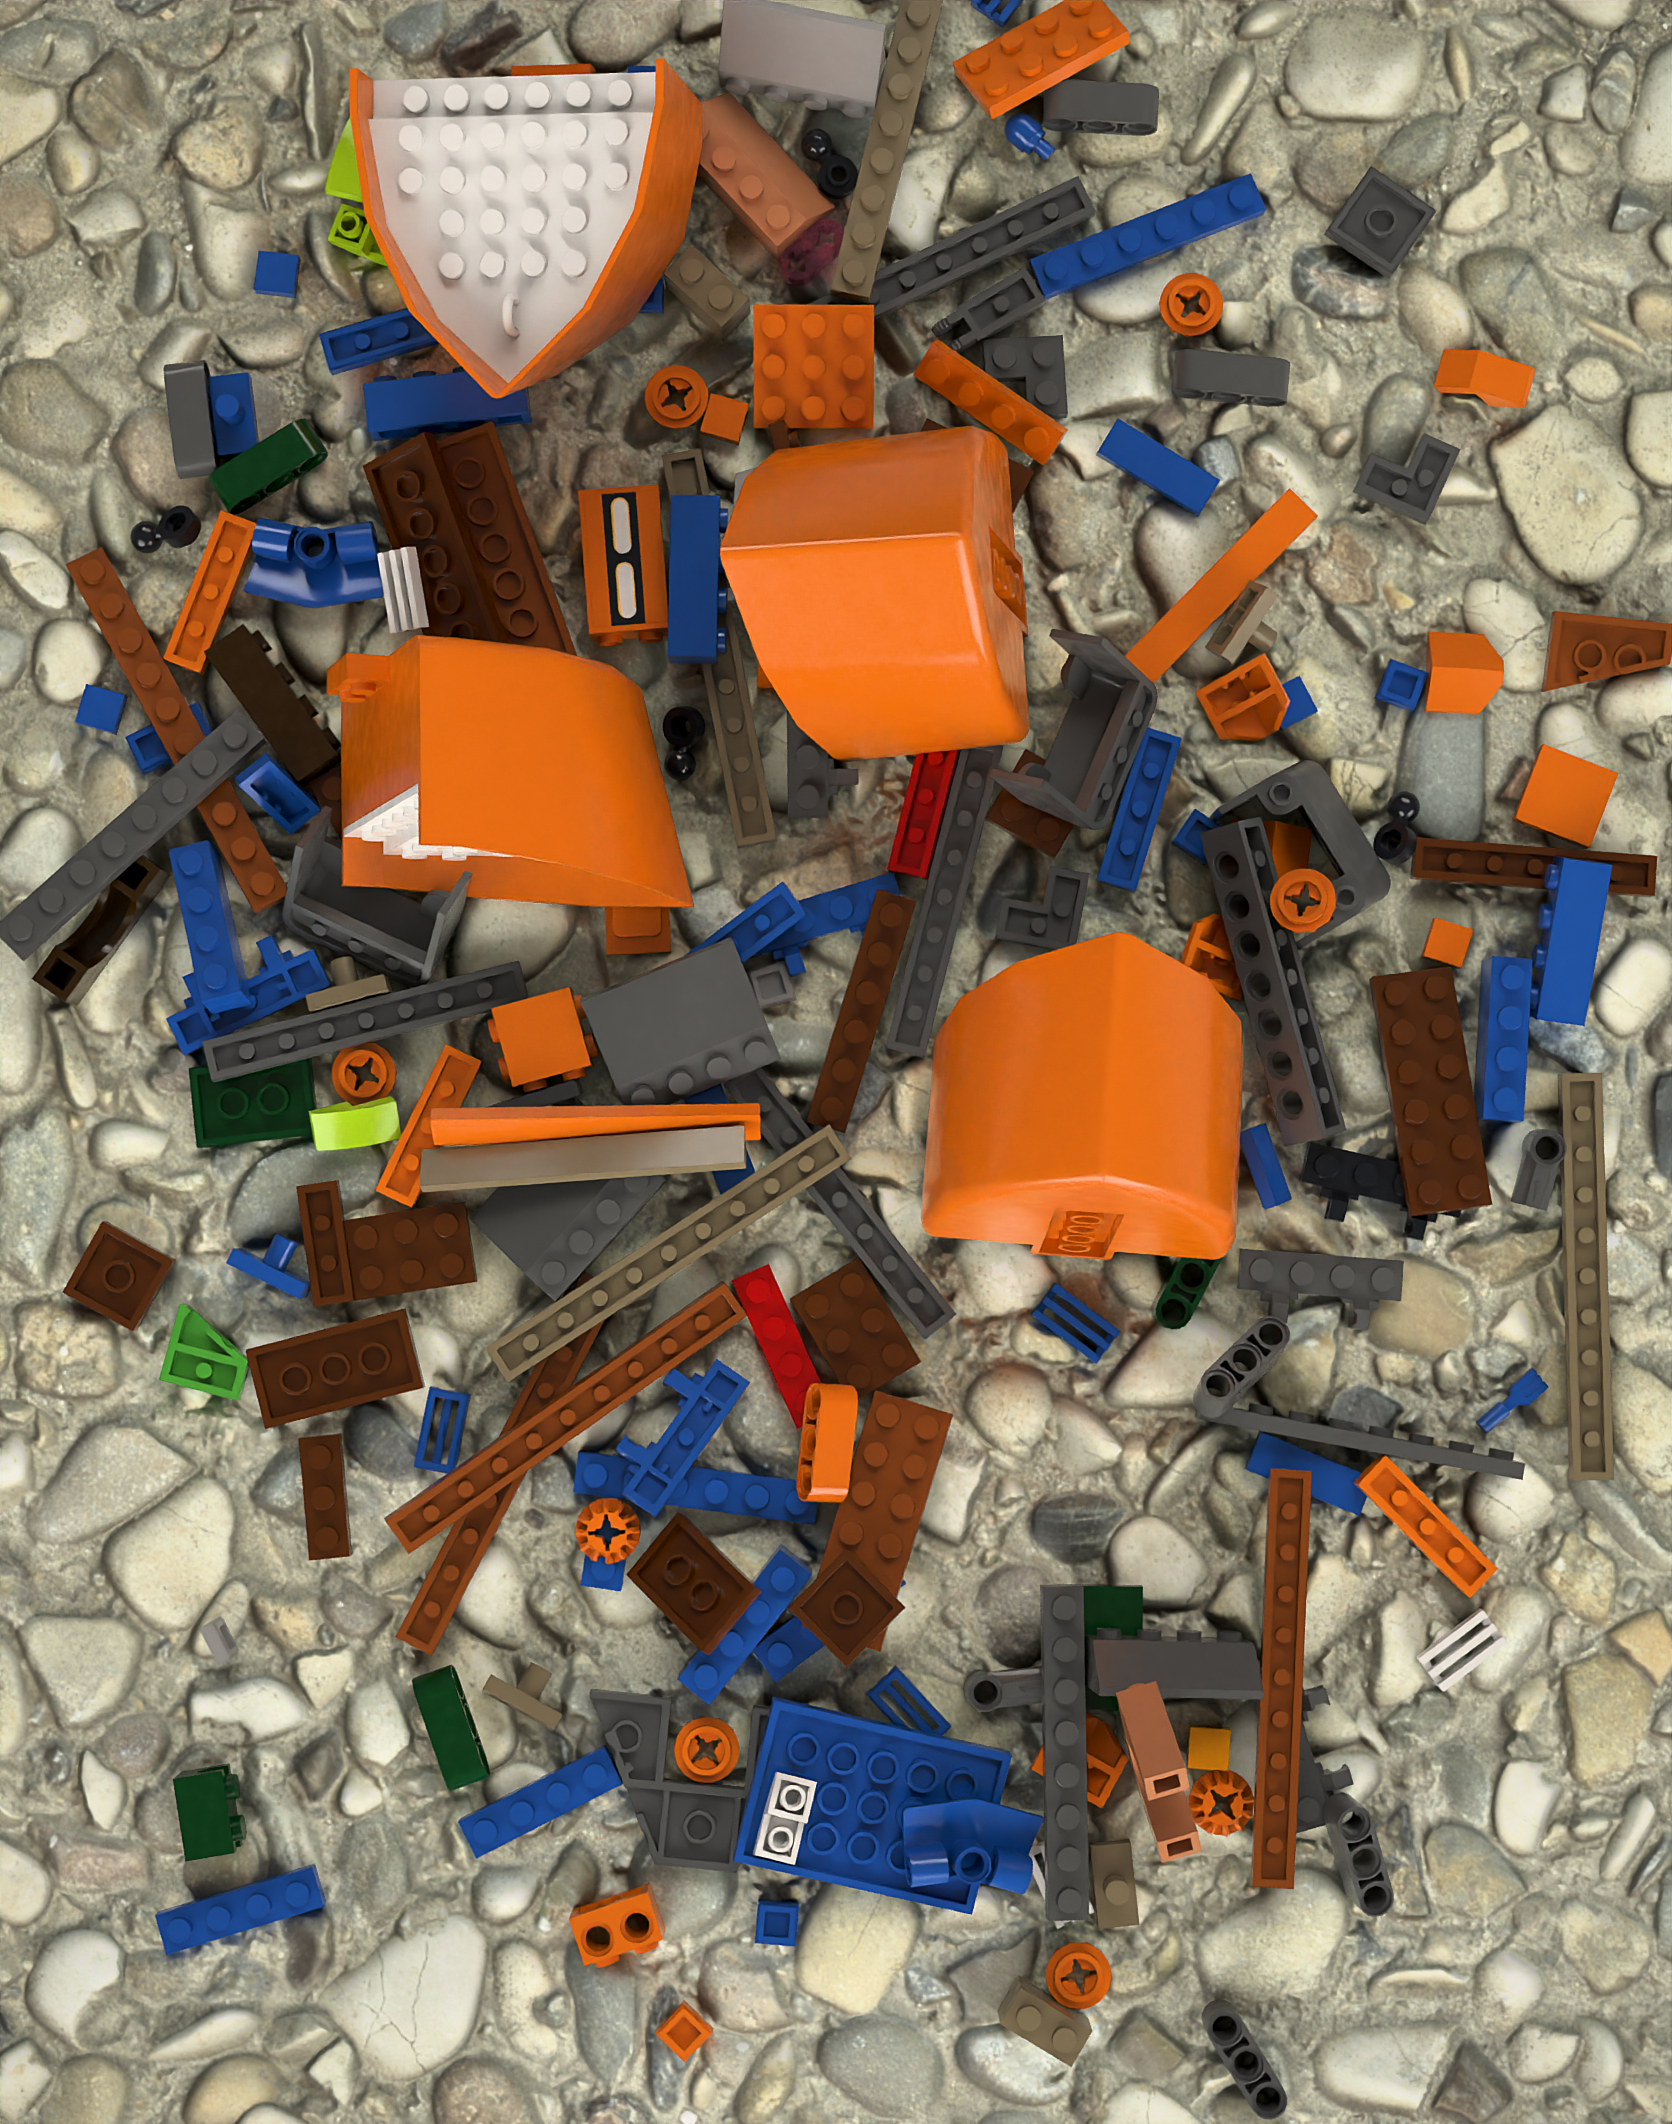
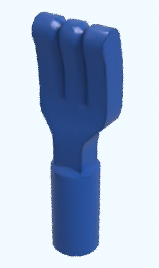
(1522, 1392)

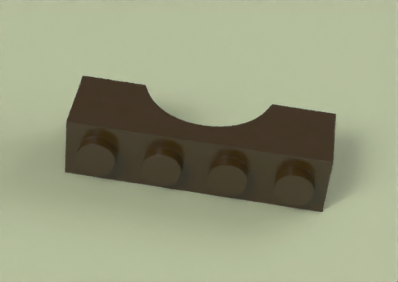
(84, 954)

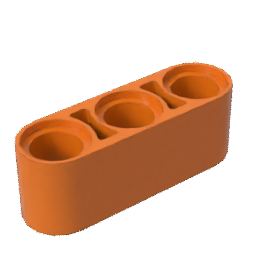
(827, 1443)

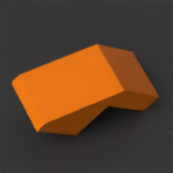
(1489, 376)

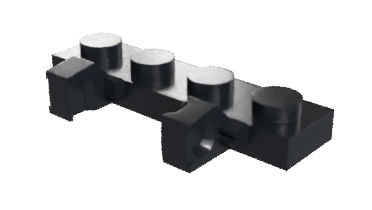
(1351, 1174)

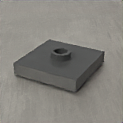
(1380, 222)

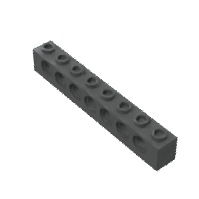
(1272, 984)

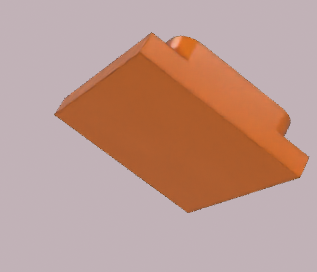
(637, 930)

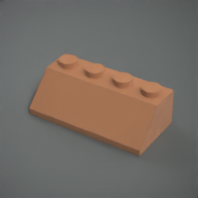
(757, 176)

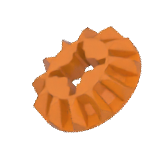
(1187, 287)
(682, 380)
(1290, 887)
(346, 1080)
(620, 1517)
(704, 1768)
(1225, 1784)
(1095, 1983)

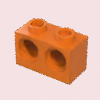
(612, 1915)

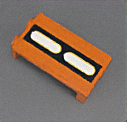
(624, 564)

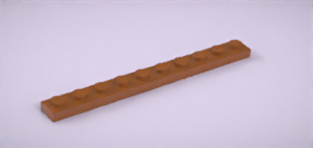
(175, 725)
(564, 1417)
(475, 1530)
(1281, 1678)

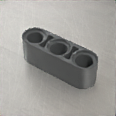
(1101, 107)
(1230, 377)
(191, 419)
(1234, 1382)
(1370, 1867)
(1250, 2077)

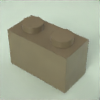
(707, 292)
(1044, 2021)

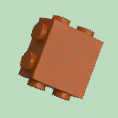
(542, 1039)

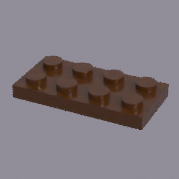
(335, 1368)

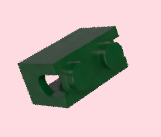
(209, 1812)

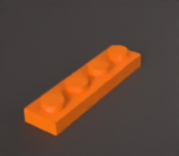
(990, 402)
(211, 593)
(445, 1088)
(1425, 1525)

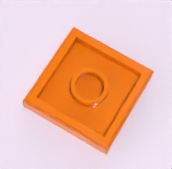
(1565, 796)

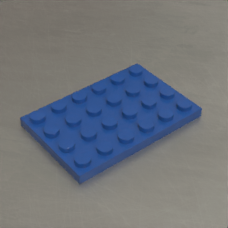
(863, 1783)

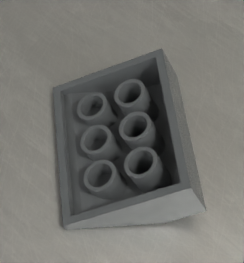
(681, 1027)
(562, 1226)

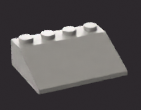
(802, 56)

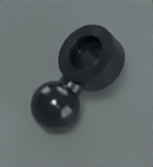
(817, 147)
(177, 527)
(680, 762)
(1402, 808)

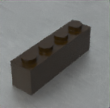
(273, 704)

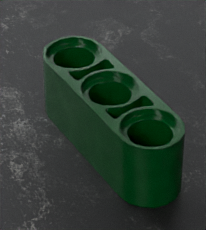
(268, 466)
(1186, 1295)
(451, 1727)

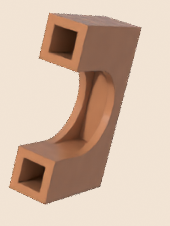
(1158, 1770)

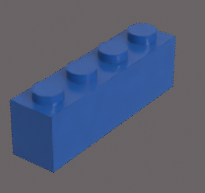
(437, 405)
(695, 579)
(210, 927)
(1568, 939)
(1502, 1039)
(780, 1582)

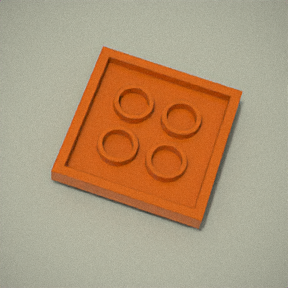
(813, 365)

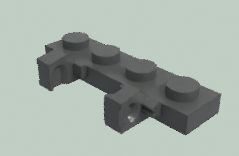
(811, 775)
(1354, 1279)
(1314, 1783)

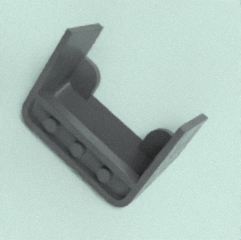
(1095, 739)
(1310, 789)
(367, 922)

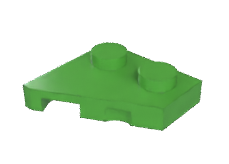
(203, 1357)

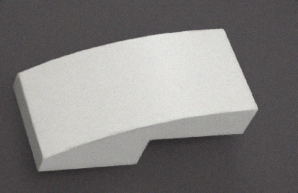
(784, 1818)

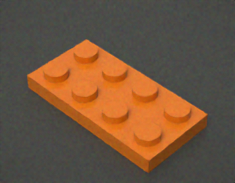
(1040, 54)

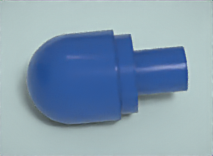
(1028, 136)

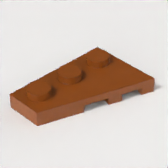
(1601, 647)

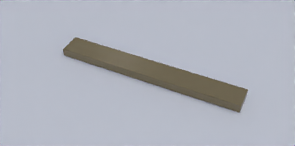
(583, 1159)

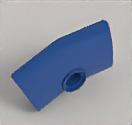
(339, 575)
(944, 1832)

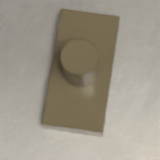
(1245, 624)
(347, 987)
(526, 1695)
(1114, 1884)

